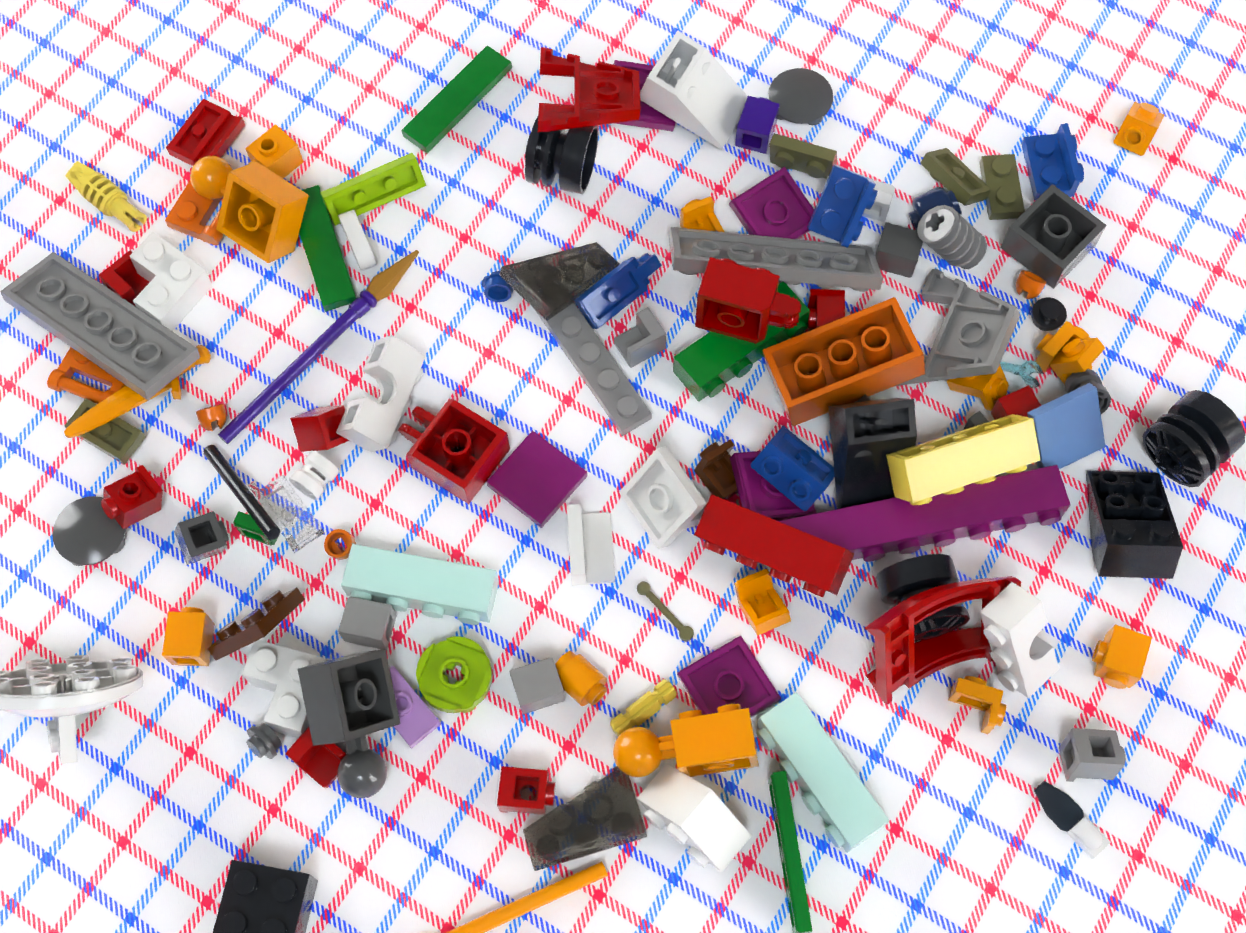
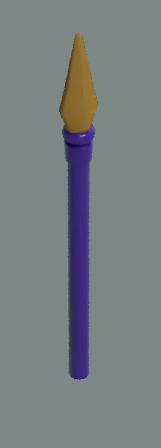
(379, 288)

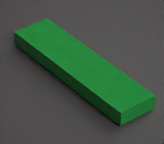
(456, 99)
(324, 253)
(789, 853)

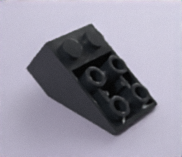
(861, 440)
(1132, 525)

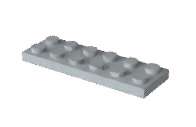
(791, 259)
(100, 325)

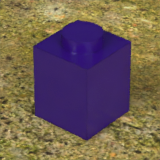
(757, 124)

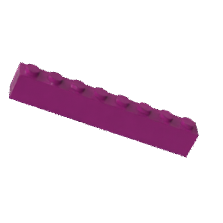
(975, 512)

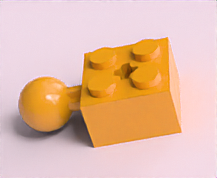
(256, 208)
(697, 741)

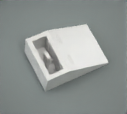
(694, 91)

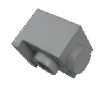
(1091, 754)

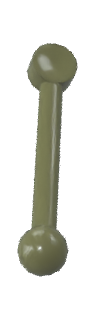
(685, 632)

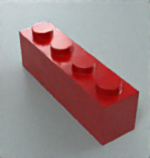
(775, 545)

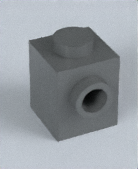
(201, 537)

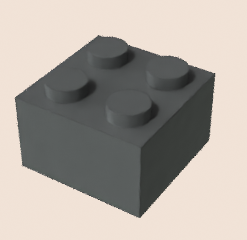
(1053, 236)

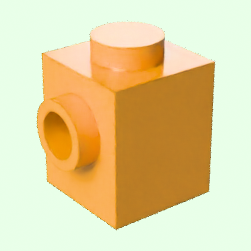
(275, 151)
(188, 637)
(1121, 657)

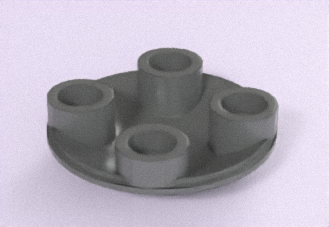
(802, 96)
(86, 533)

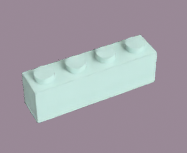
(421, 584)
(821, 773)

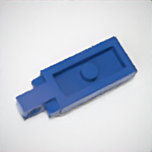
(617, 289)

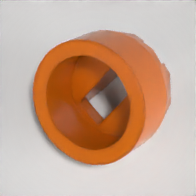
(1030, 283)
(211, 414)
(332, 546)

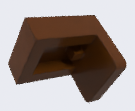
(716, 470)

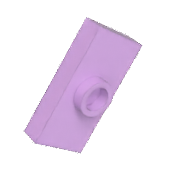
(414, 715)

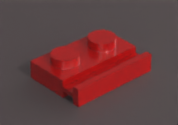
(205, 133)

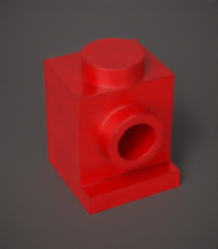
(825, 307)
(132, 498)
(515, 780)

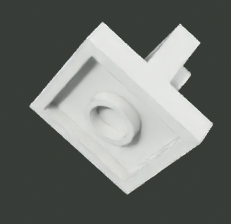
(663, 498)

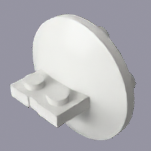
(66, 691)

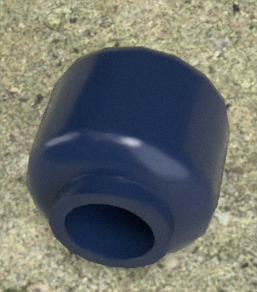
(929, 200)

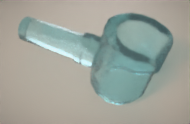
(1024, 371)

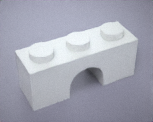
(396, 371)
(1011, 628)

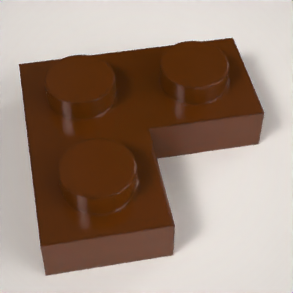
(256, 623)

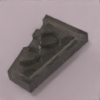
(559, 278)
(587, 824)

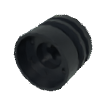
(567, 154)
(1194, 438)
(918, 575)

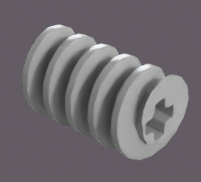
(952, 237)

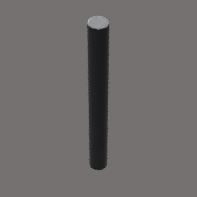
(242, 492)

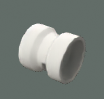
(314, 475)

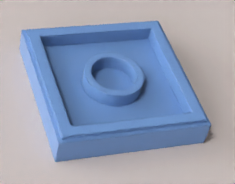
(1068, 427)

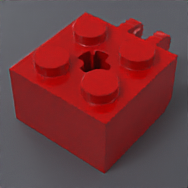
(743, 301)
(453, 429)

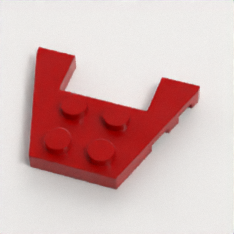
(600, 93)

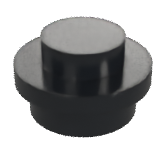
(1048, 314)

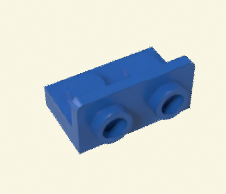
(1053, 161)
(843, 205)
(794, 468)

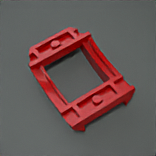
(902, 660)

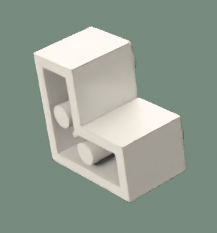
(174, 280)
(276, 670)
(693, 817)

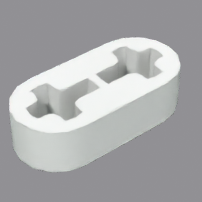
(357, 239)

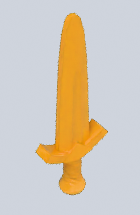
(124, 401)

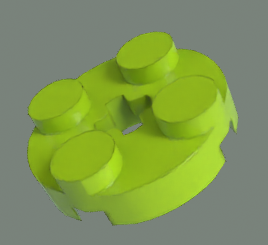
(444, 656)

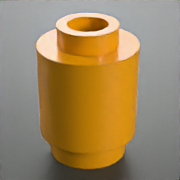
(581, 679)

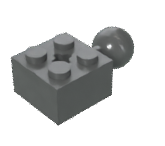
(346, 703)

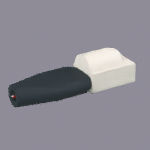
(1070, 818)

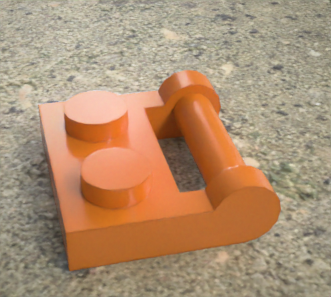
(191, 215)
(75, 362)

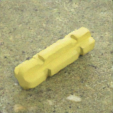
(644, 707)

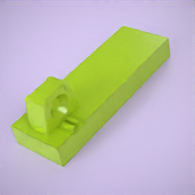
(374, 187)

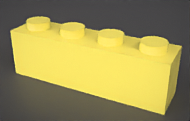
(963, 459)

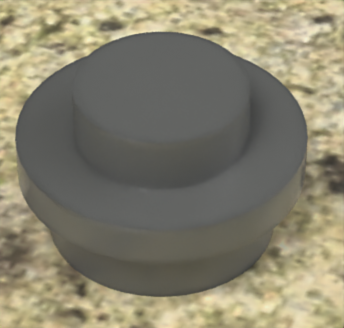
(263, 741)

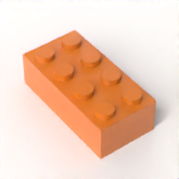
(844, 361)

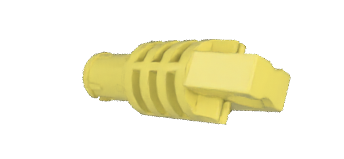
(104, 195)

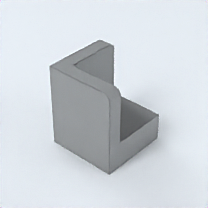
(642, 340)
(367, 623)
(537, 685)

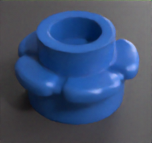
(496, 288)

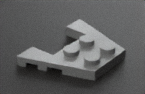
(971, 333)

